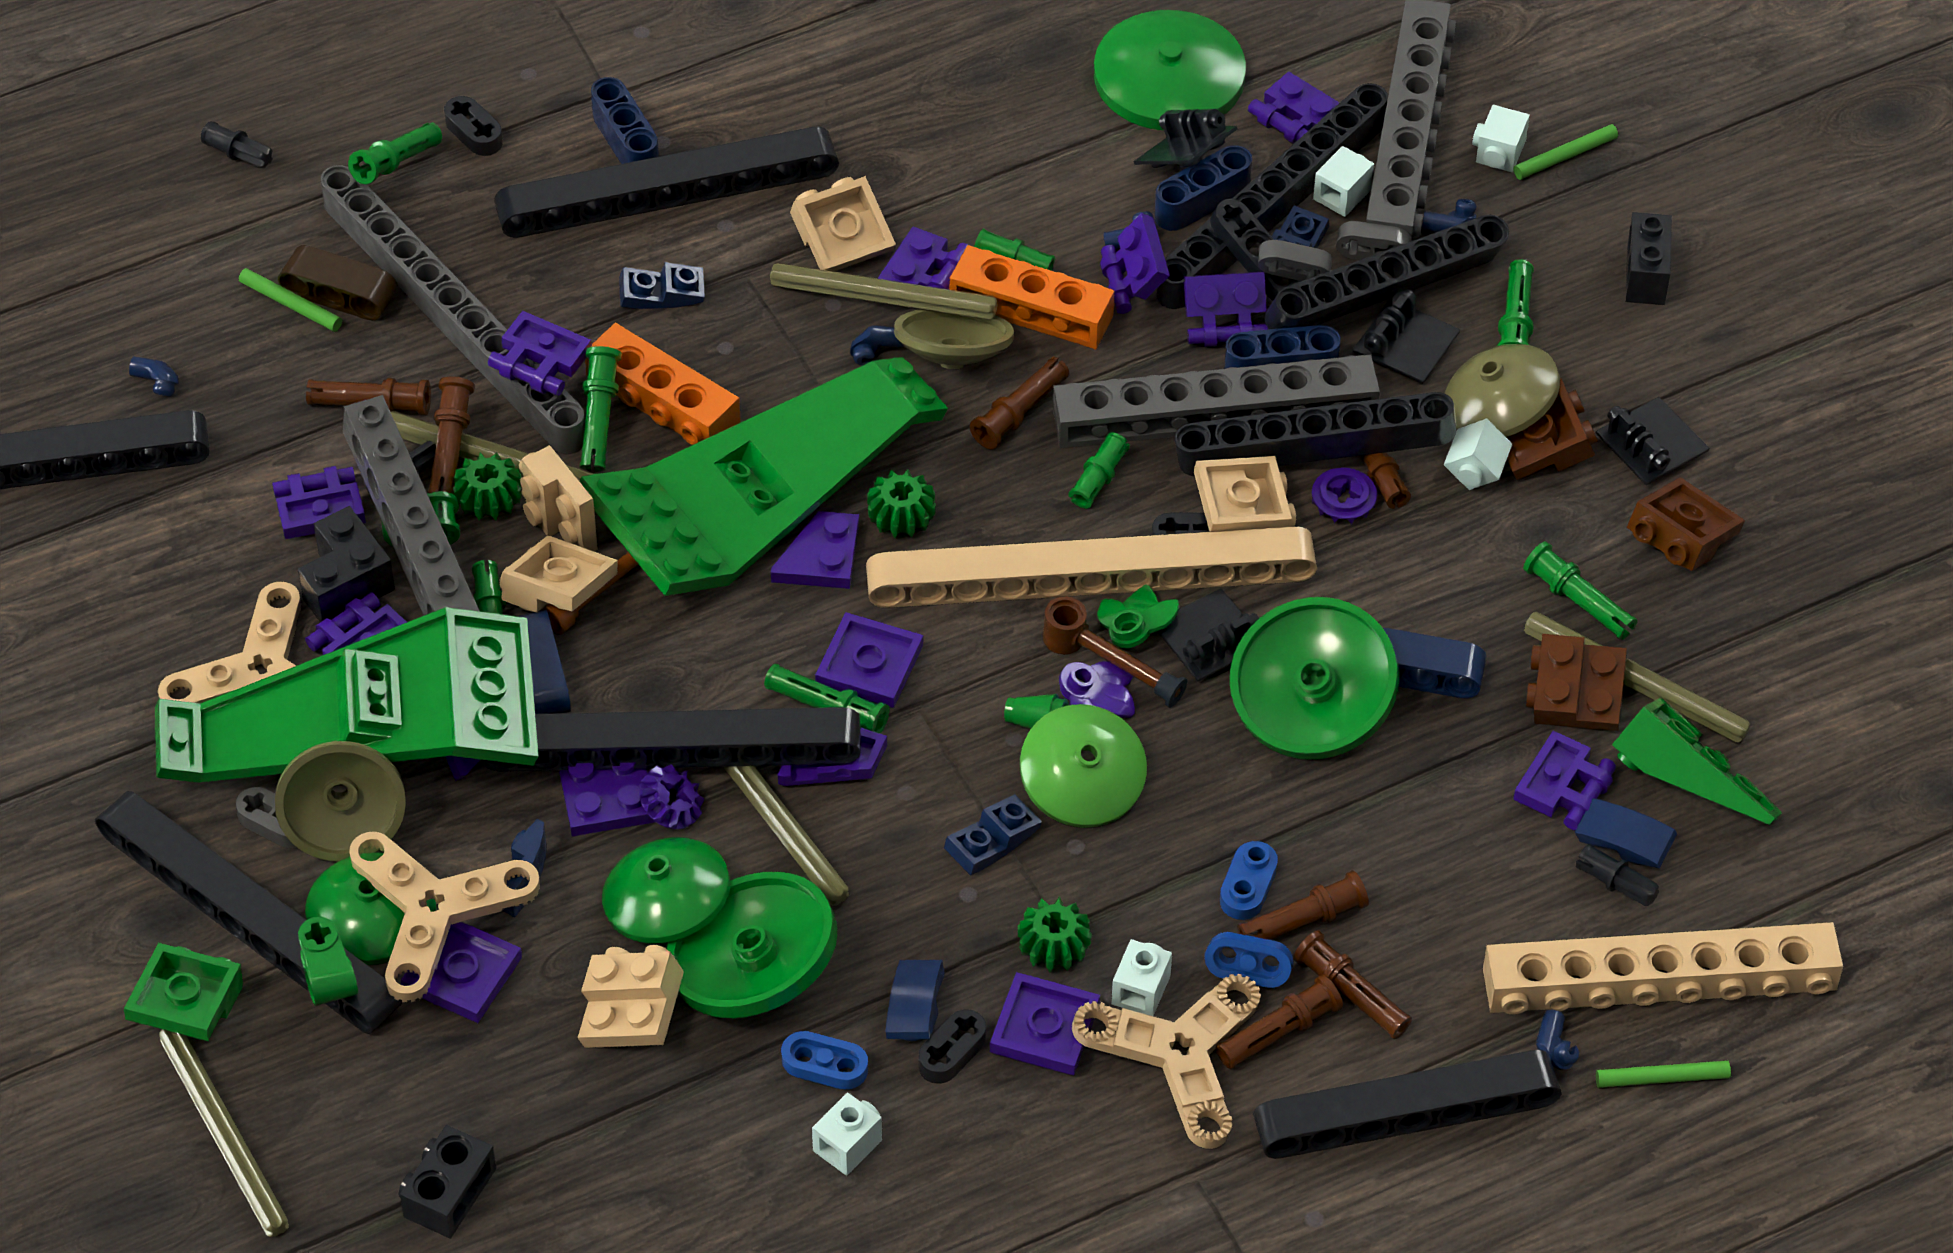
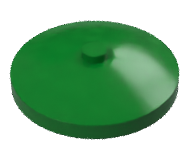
(1168, 64)
(1314, 678)
(759, 947)

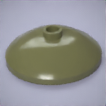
(952, 338)
(1506, 385)
(329, 821)

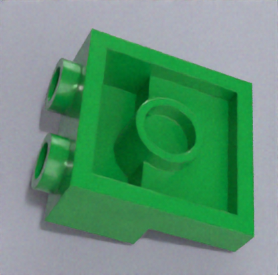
(184, 991)

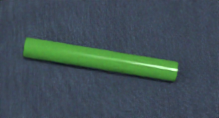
(1565, 151)
(290, 300)
(1663, 1074)

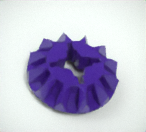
(1331, 486)
(655, 792)

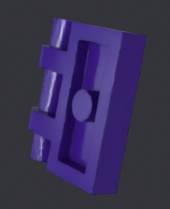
(1295, 100)
(919, 257)
(1141, 258)
(1220, 296)
(543, 343)
(314, 497)
(359, 613)
(1554, 772)

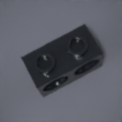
(1648, 258)
(456, 1184)

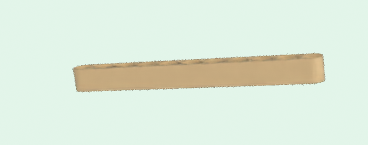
(1090, 567)

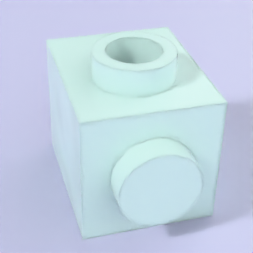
(1501, 138)
(1343, 181)
(1478, 454)
(1141, 977)
(847, 1133)

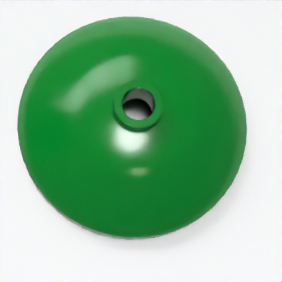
(666, 890)
(364, 921)

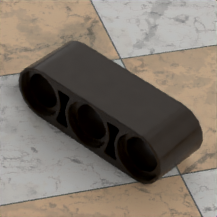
(338, 282)

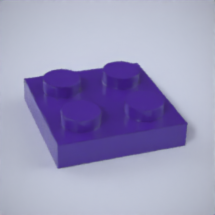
(870, 659)
(603, 798)
(469, 971)
(1038, 1024)

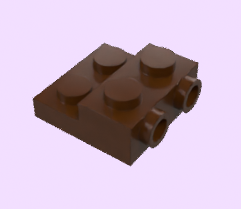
(1554, 438)
(1683, 523)
(1577, 683)

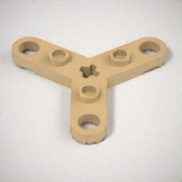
(266, 644)
(458, 900)
(1152, 1040)

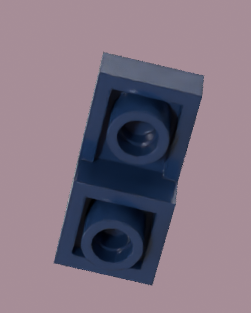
(1303, 228)
(671, 288)
(1629, 832)
(994, 836)
(529, 847)
(913, 999)

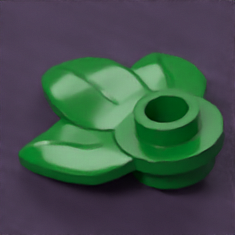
(1136, 617)

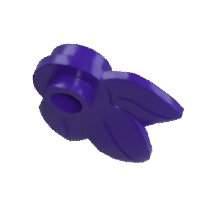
(1102, 687)

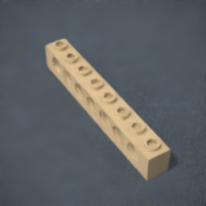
(1680, 954)

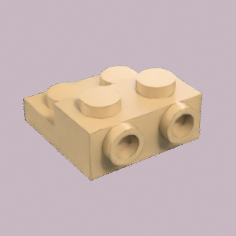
(842, 224)
(1244, 494)
(557, 499)
(555, 575)
(629, 997)

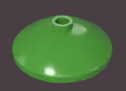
(1077, 789)

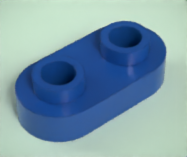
(1250, 877)
(1249, 959)
(826, 1059)

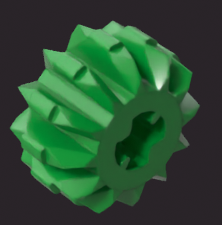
(487, 486)
(901, 503)
(1054, 934)

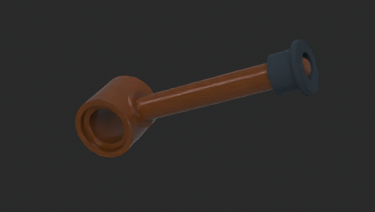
(1076, 634)

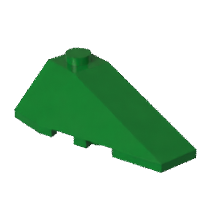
(1668, 748)

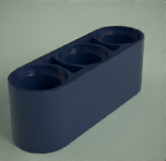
(622, 121)
(1202, 187)
(1281, 346)
(1438, 664)
(548, 678)

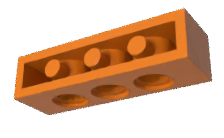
(1037, 296)
(669, 389)

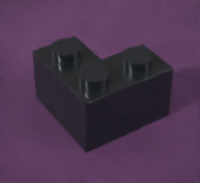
(348, 566)

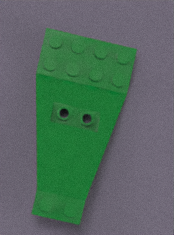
(735, 495)
(440, 690)

